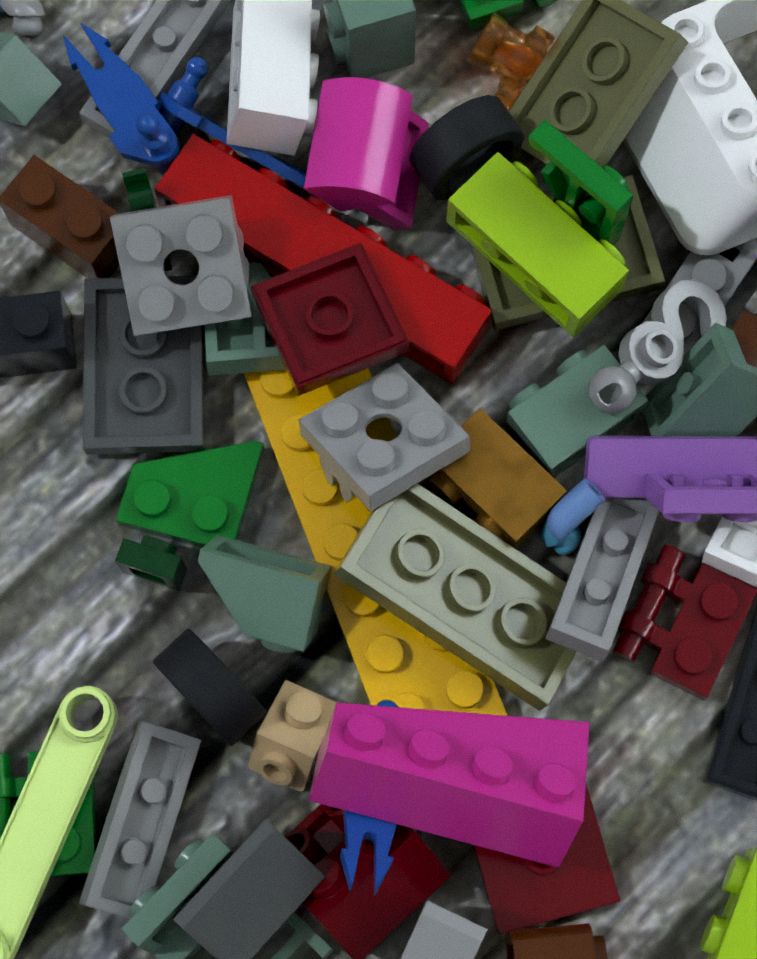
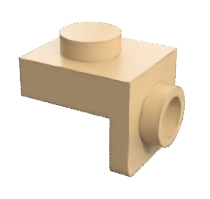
(291, 736)

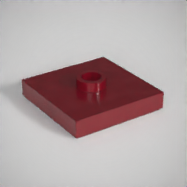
(330, 319)
(534, 892)

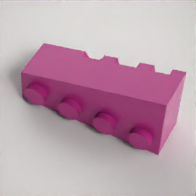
(459, 775)

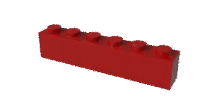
(290, 232)

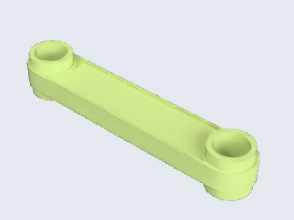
(48, 811)

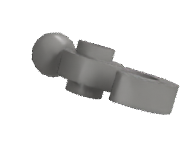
(656, 346)

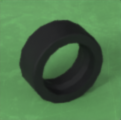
(463, 143)
(210, 687)

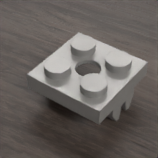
(207, 231)
(378, 468)

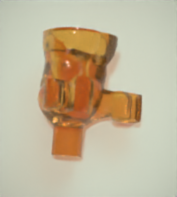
(509, 55)

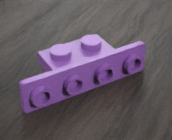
(678, 473)

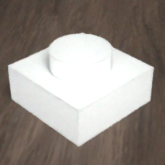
(734, 550)

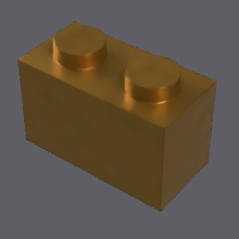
(498, 483)

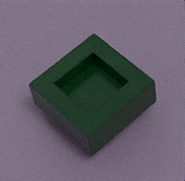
(152, 561)

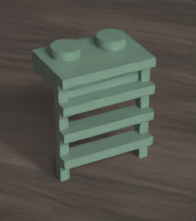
(154, 910)

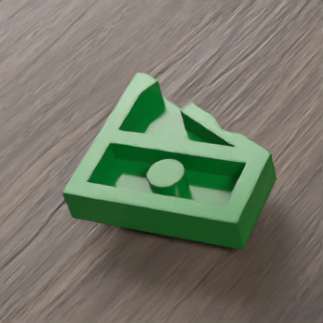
(192, 494)

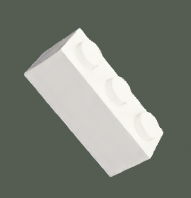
(272, 74)

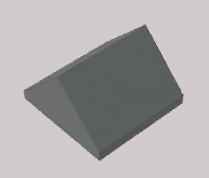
(250, 895)

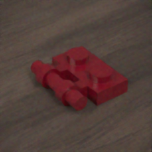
(702, 630)

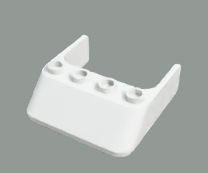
(701, 132)

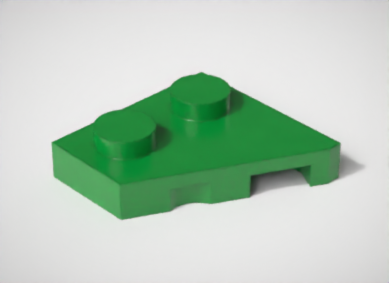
(594, 192)

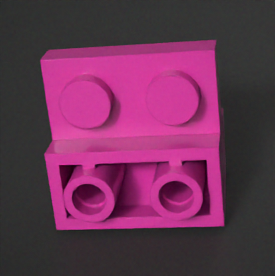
(365, 149)

